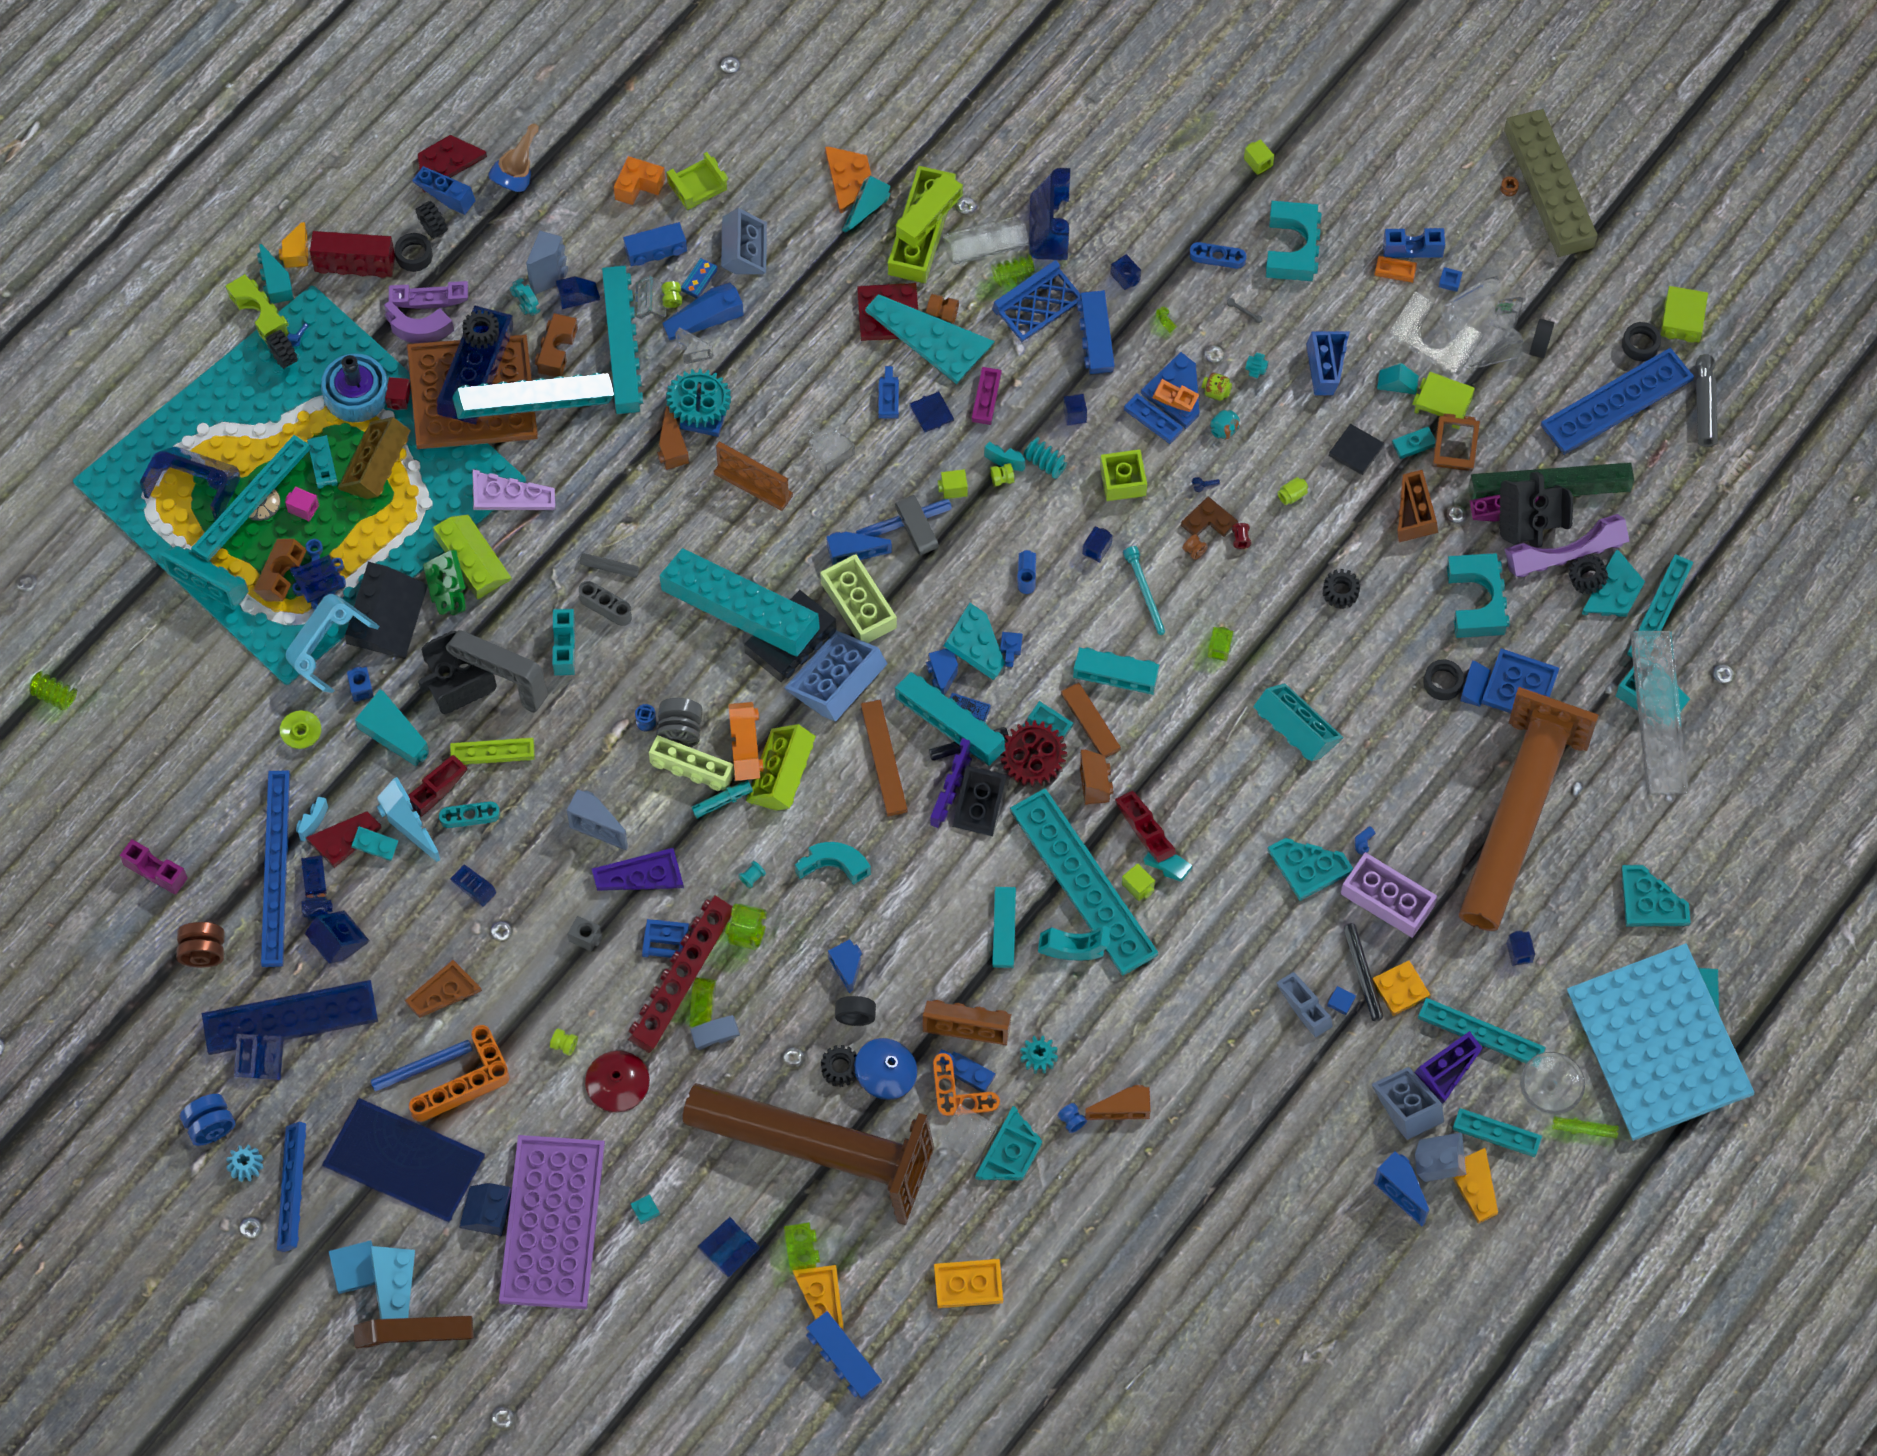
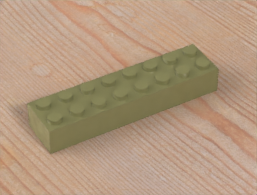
(1550, 183)

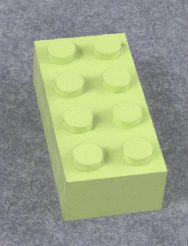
(858, 599)

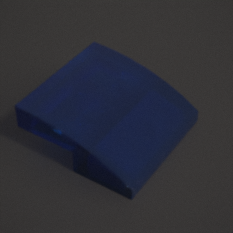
(318, 579)
(258, 1057)
(728, 1247)

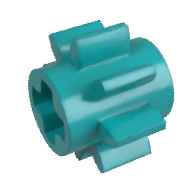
(1256, 365)

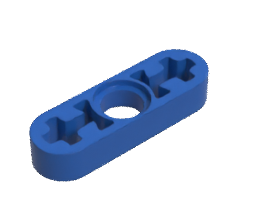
(1204, 247)

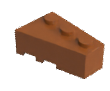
(1416, 509)

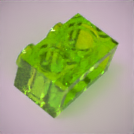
(798, 1248)

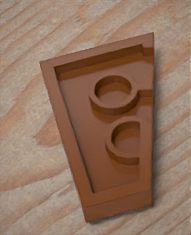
(442, 990)

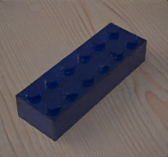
(474, 365)

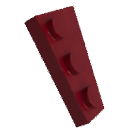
(336, 841)

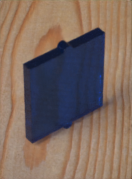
(931, 412)

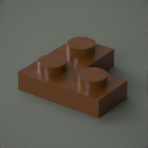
(1207, 514)

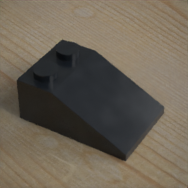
(980, 800)

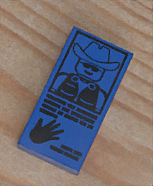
(978, 709)

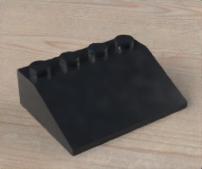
(392, 603)

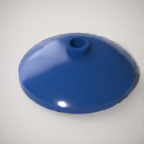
(881, 1078)

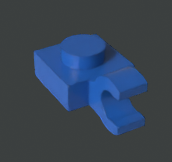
(1011, 645)

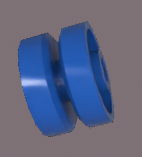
(207, 1119)

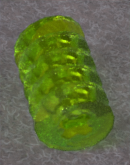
(1012, 270)
(52, 692)

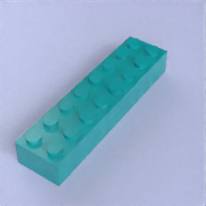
(739, 602)

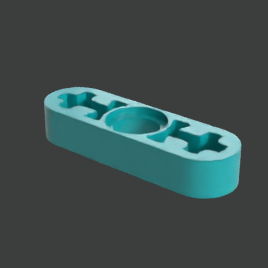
(483, 806)

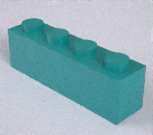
(1116, 670)

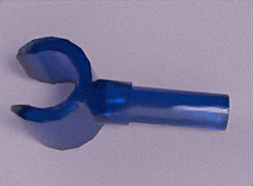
(1197, 480)

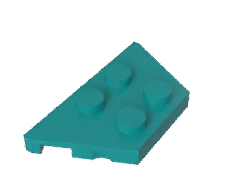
(1620, 590)
(1011, 1150)

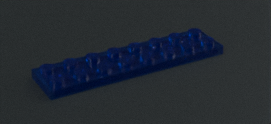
(292, 1015)

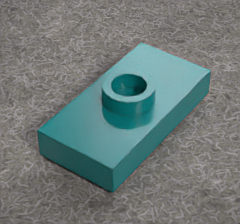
(1414, 442)

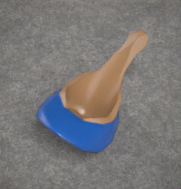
(513, 168)

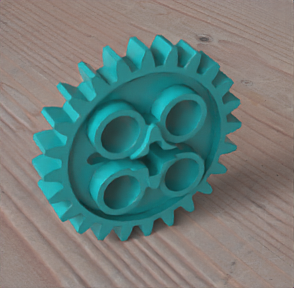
(717, 398)

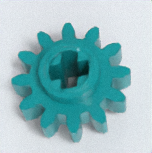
(1033, 1059)

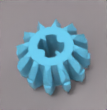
(253, 1163)

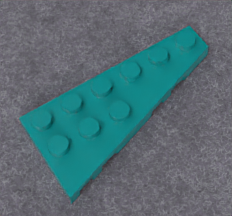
(939, 342)

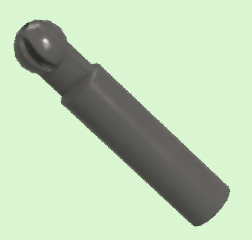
(1706, 402)

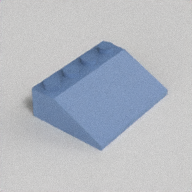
(837, 675)

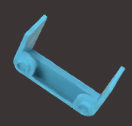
(330, 610)

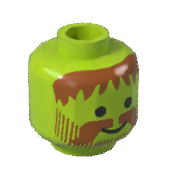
(1217, 386)

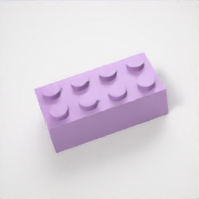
(1388, 895)

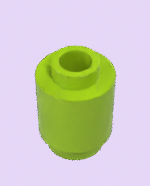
(1293, 491)

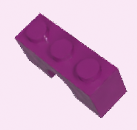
(165, 874)

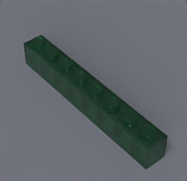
(1578, 479)

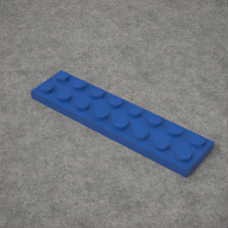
(1617, 401)

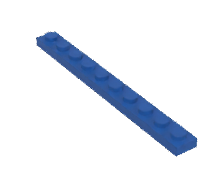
(275, 869)

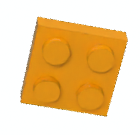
(1401, 988)

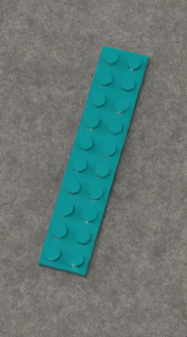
(1083, 880)

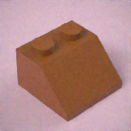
(1094, 777)

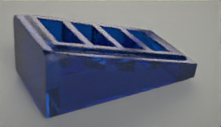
(482, 894)

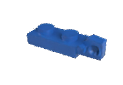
(889, 395)
(969, 1071)

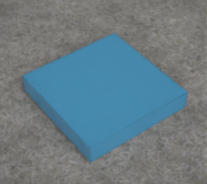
(352, 1267)

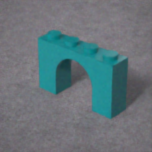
(1301, 263)
(1486, 571)

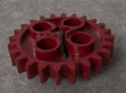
(1017, 745)

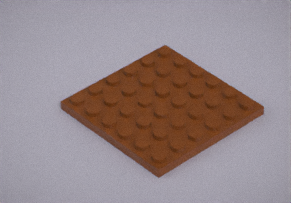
(428, 371)

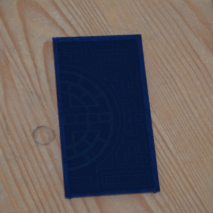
(404, 1160)

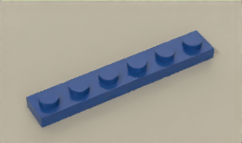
(291, 1187)

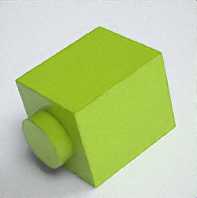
(1258, 156)
(953, 484)
(1138, 882)

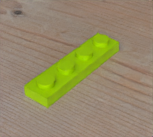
(494, 751)

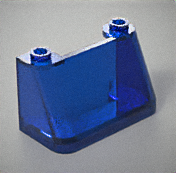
(1048, 234)

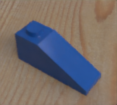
(848, 544)

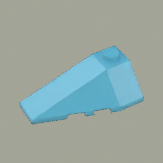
(396, 806)

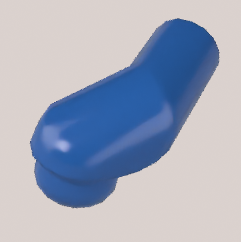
(1361, 840)

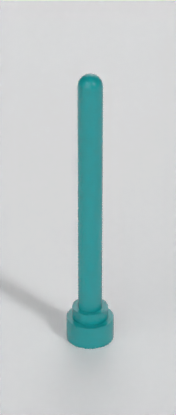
(1132, 555)

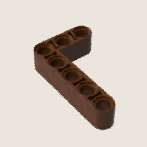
(412, 1330)

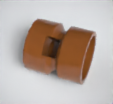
(943, 309)

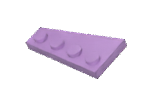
(508, 494)

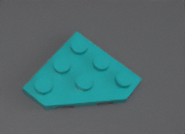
(975, 642)
(1308, 866)
(1651, 900)

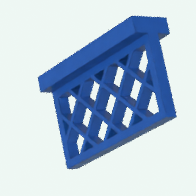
(1024, 291)

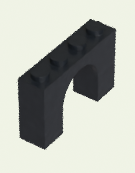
(781, 663)

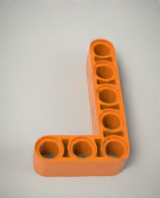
(465, 1082)

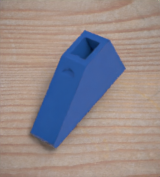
(445, 189)

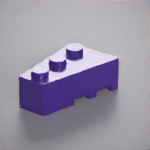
(1448, 1066)

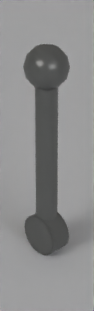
(1231, 302)

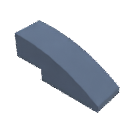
(1305, 1004)

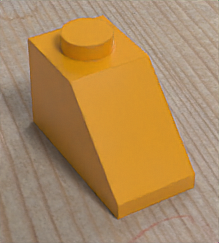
(295, 247)

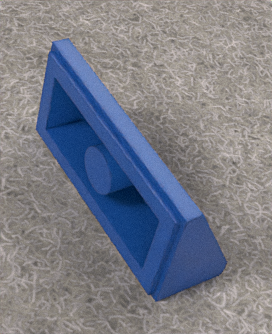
(1475, 684)

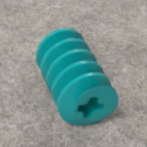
(1044, 458)

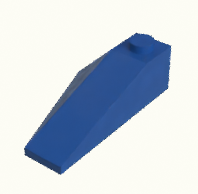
(710, 309)

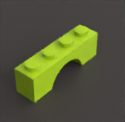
(246, 295)

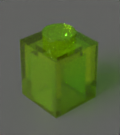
(1220, 643)

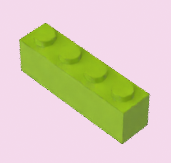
(929, 210)

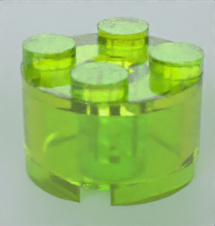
(746, 926)

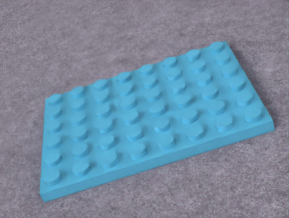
(1660, 1042)

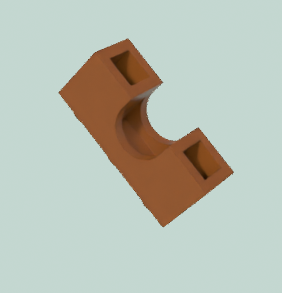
(559, 331)
(284, 555)

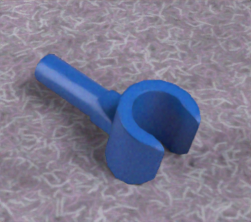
(296, 338)

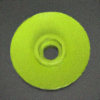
(297, 722)

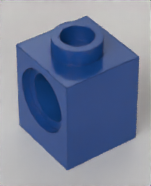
(361, 691)

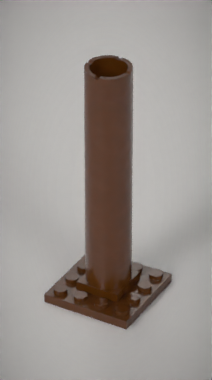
(818, 1141)

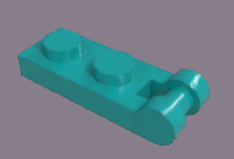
(322, 461)

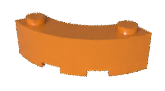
(745, 749)

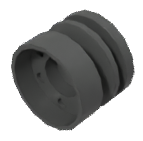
(680, 721)

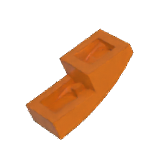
(1179, 398)

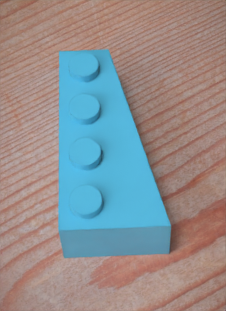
(392, 1280)

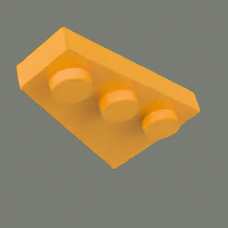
(1478, 1186)
(821, 1291)

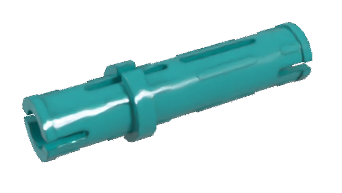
(722, 799)

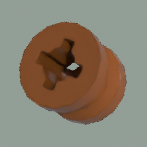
(1195, 547)

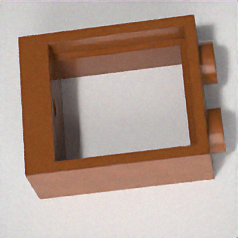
(1456, 463)

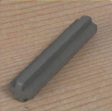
(609, 565)

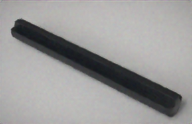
(1363, 972)

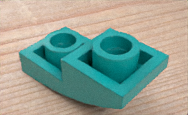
(997, 455)
(1172, 867)

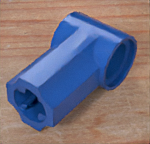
(1026, 571)

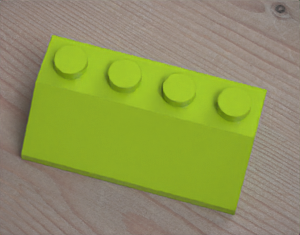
(477, 560)
(783, 765)

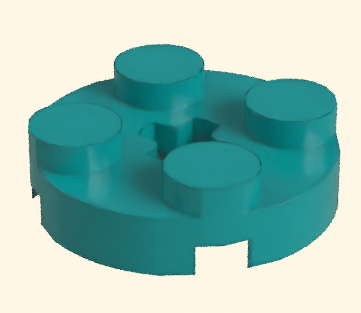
(526, 297)

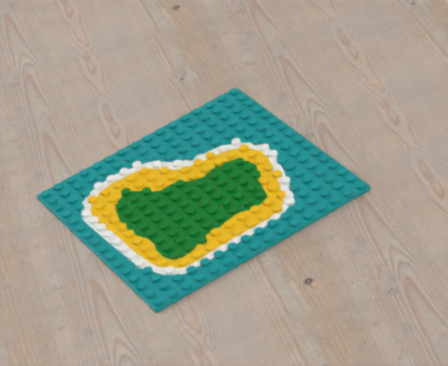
(243, 417)

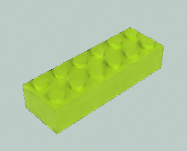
(916, 262)

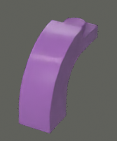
(422, 330)

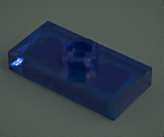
(313, 875)

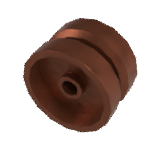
(200, 944)

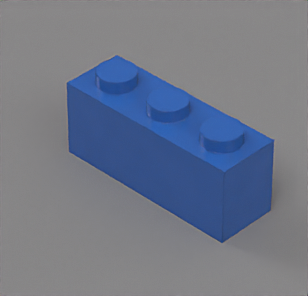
(655, 244)

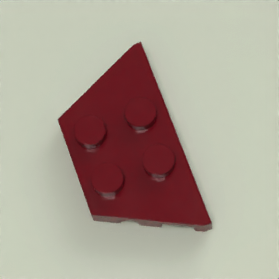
(450, 156)

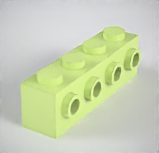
(691, 763)

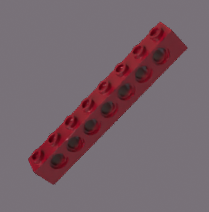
(640, 1034)

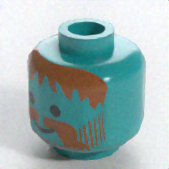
(1225, 424)

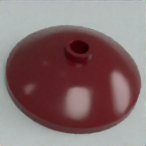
(619, 1093)

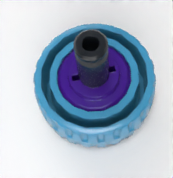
(354, 387)

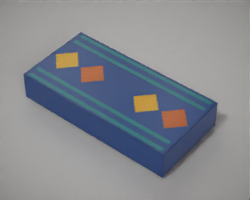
(699, 278)

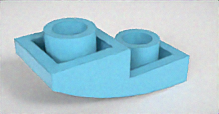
(311, 822)

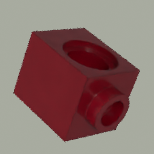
(398, 393)

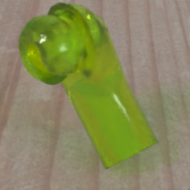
(1162, 316)

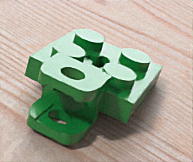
(446, 590)

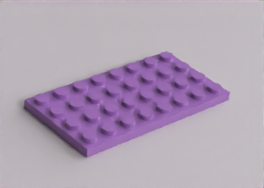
(552, 1222)

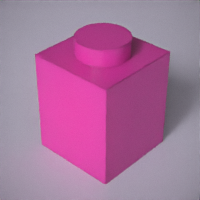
(302, 503)

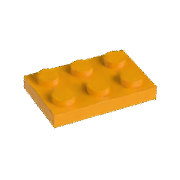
(968, 1283)

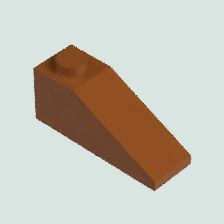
(672, 446)
(1126, 1104)

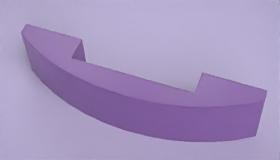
(428, 297)

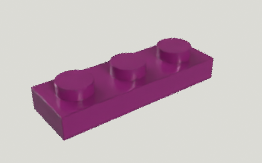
(986, 395)

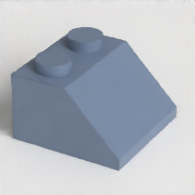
(1440, 1157)

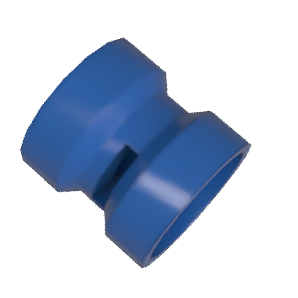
(643, 721)
(1072, 1118)

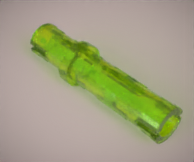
(1585, 1127)

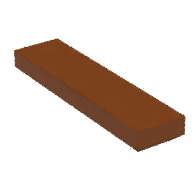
(1090, 720)

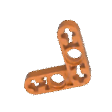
(958, 1099)

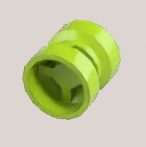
(671, 294)
(1002, 474)
(563, 1041)

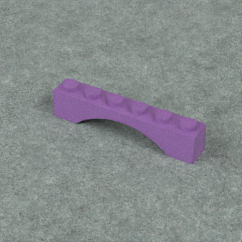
(1605, 534)

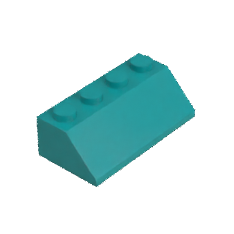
(205, 576)
(1297, 721)

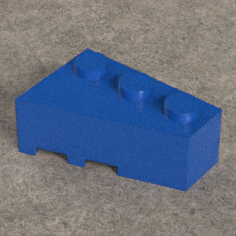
(1326, 359)

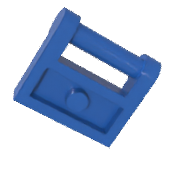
(664, 933)

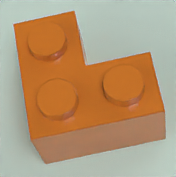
(638, 176)

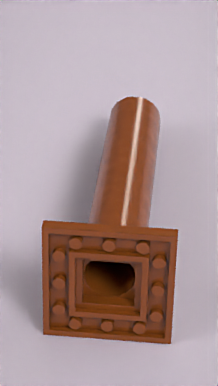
(1549, 728)

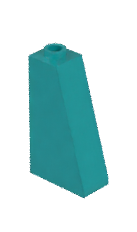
(391, 728)

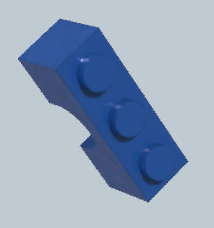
(1428, 245)

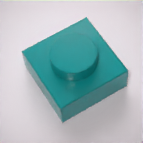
(645, 1209)

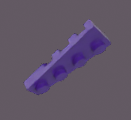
(951, 783)
(648, 871)

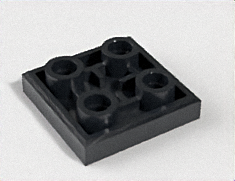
(1356, 449)

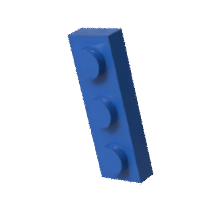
(1153, 418)

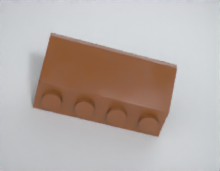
(966, 1022)

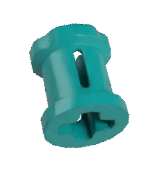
(752, 874)

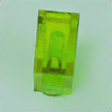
(702, 1001)

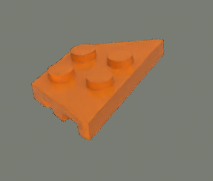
(847, 174)

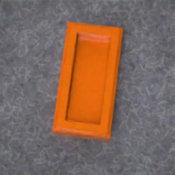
(1395, 269)

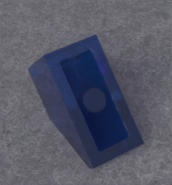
(576, 291)

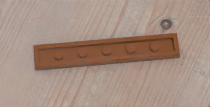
(884, 758)

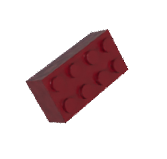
(352, 254)

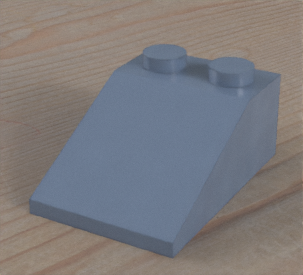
(593, 819)
(1409, 1103)

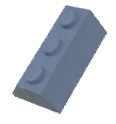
(743, 243)
(546, 262)

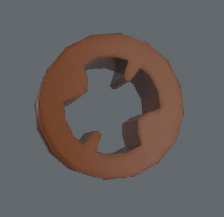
(1509, 180)

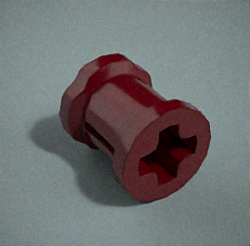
(1241, 535)

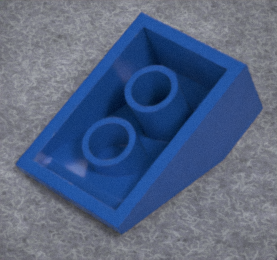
(1400, 1184)

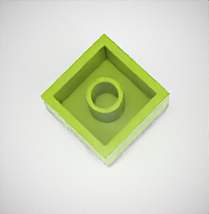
(1123, 475)

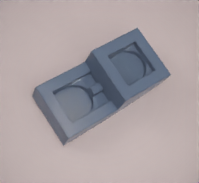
(715, 1031)

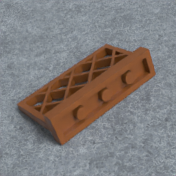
(752, 477)

